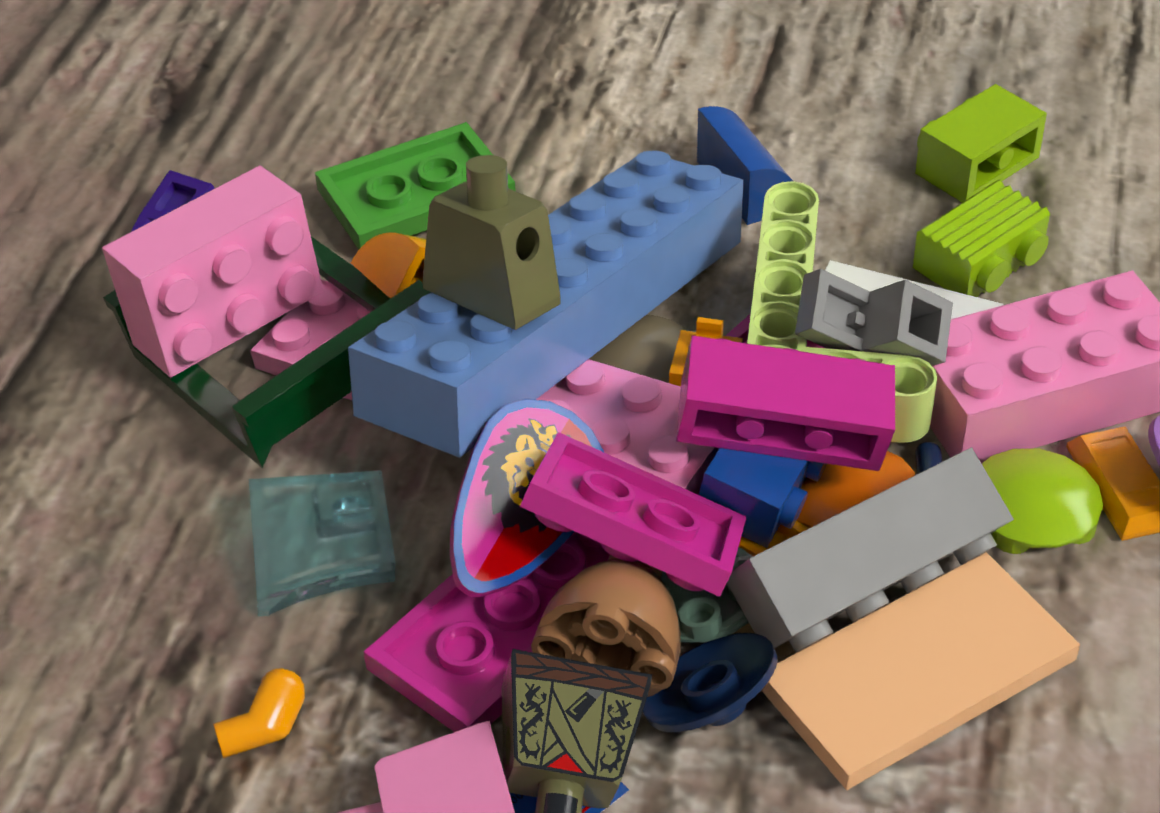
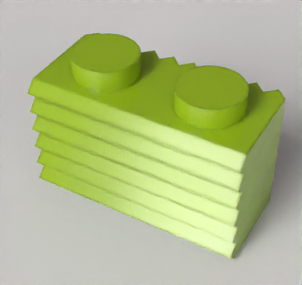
(982, 241)

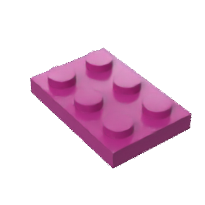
(635, 515)

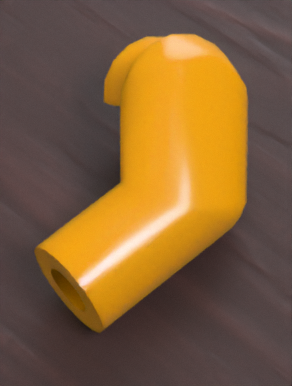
(269, 716)

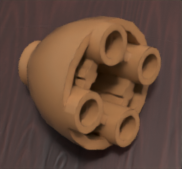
(614, 618)

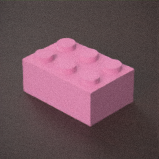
(214, 270)

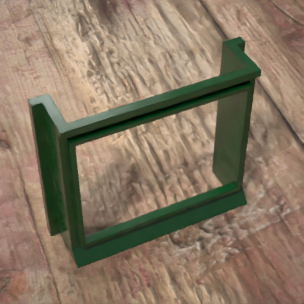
(299, 390)

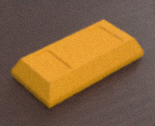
(1125, 480)

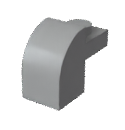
(885, 320)

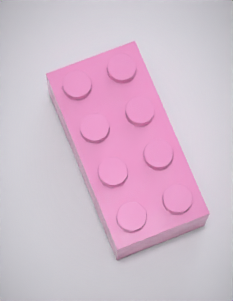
(1049, 368)

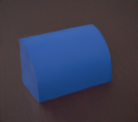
(736, 151)

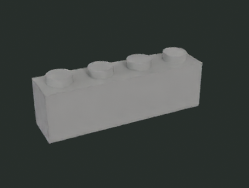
(869, 548)

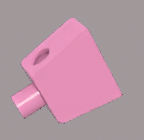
(444, 776)

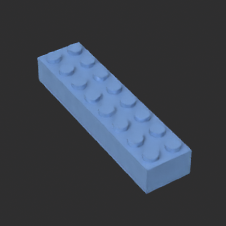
(617, 257)

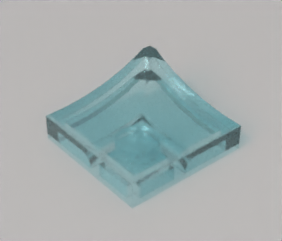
(318, 536)

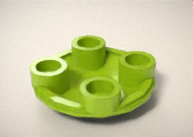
(1048, 498)

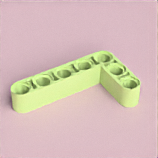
(782, 260)

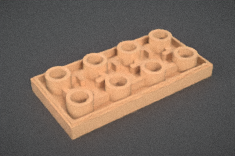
(918, 669)

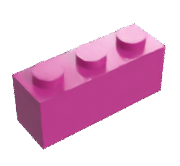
(786, 403)

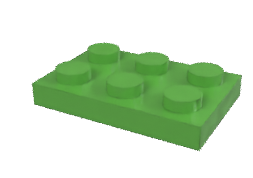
(397, 184)

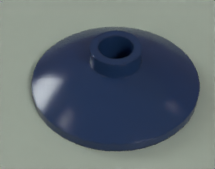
(713, 683)

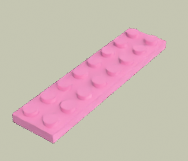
(627, 411)

